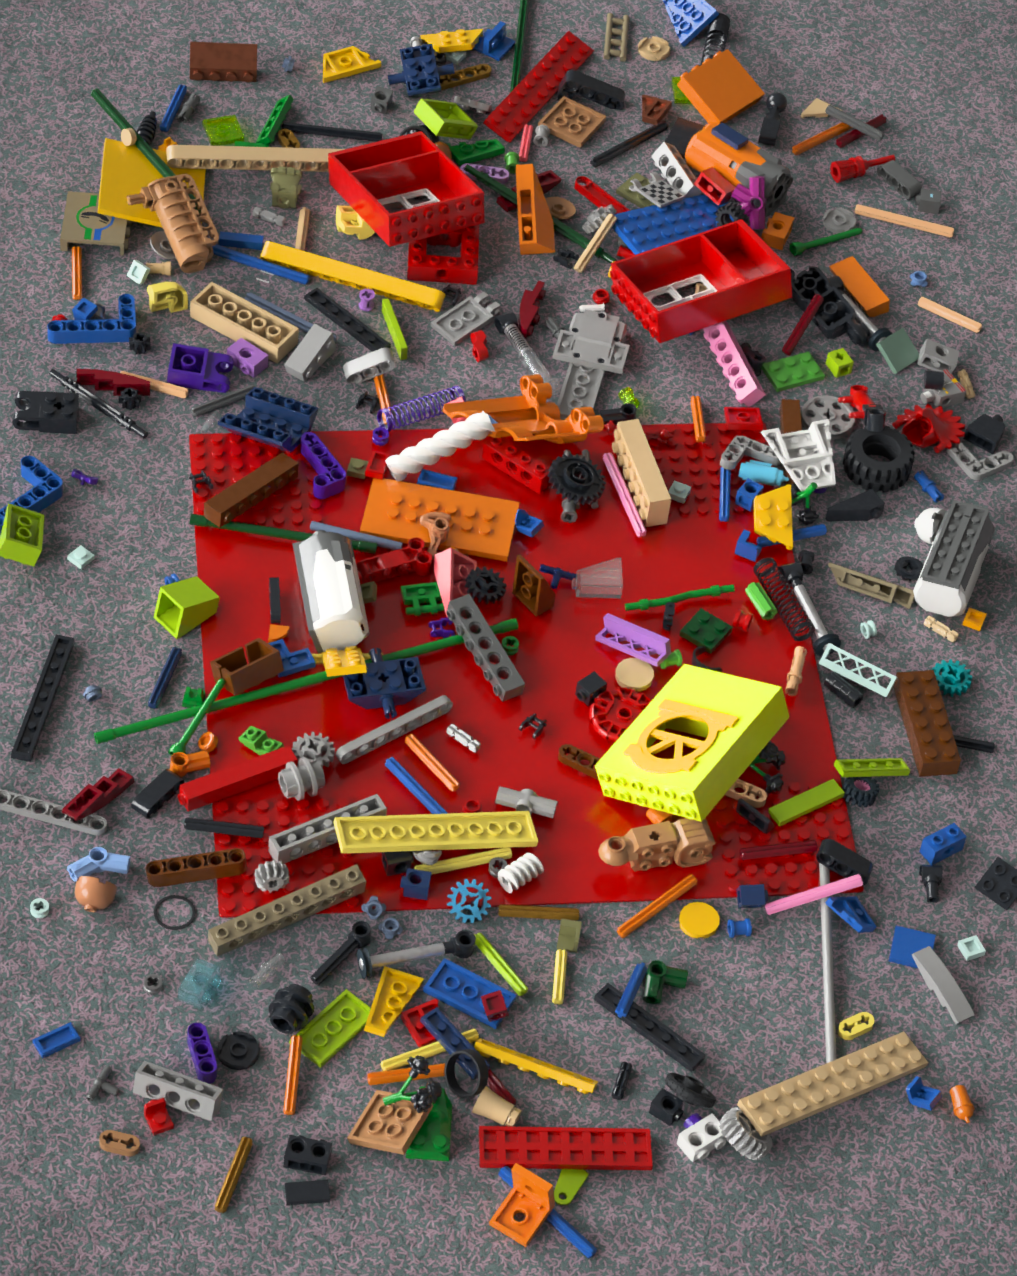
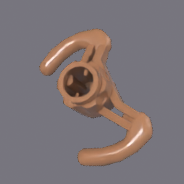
(437, 529)

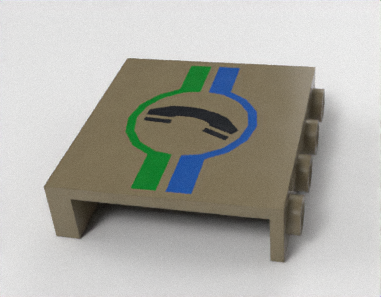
(87, 226)

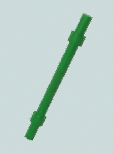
(645, 604)

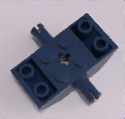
(420, 70)
(385, 683)

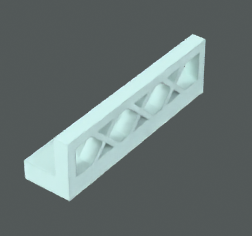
(855, 677)

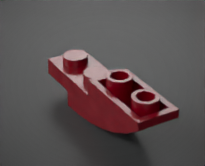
(529, 309)

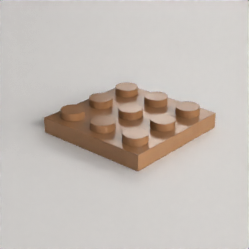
(572, 121)
(389, 1126)

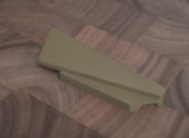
(872, 586)

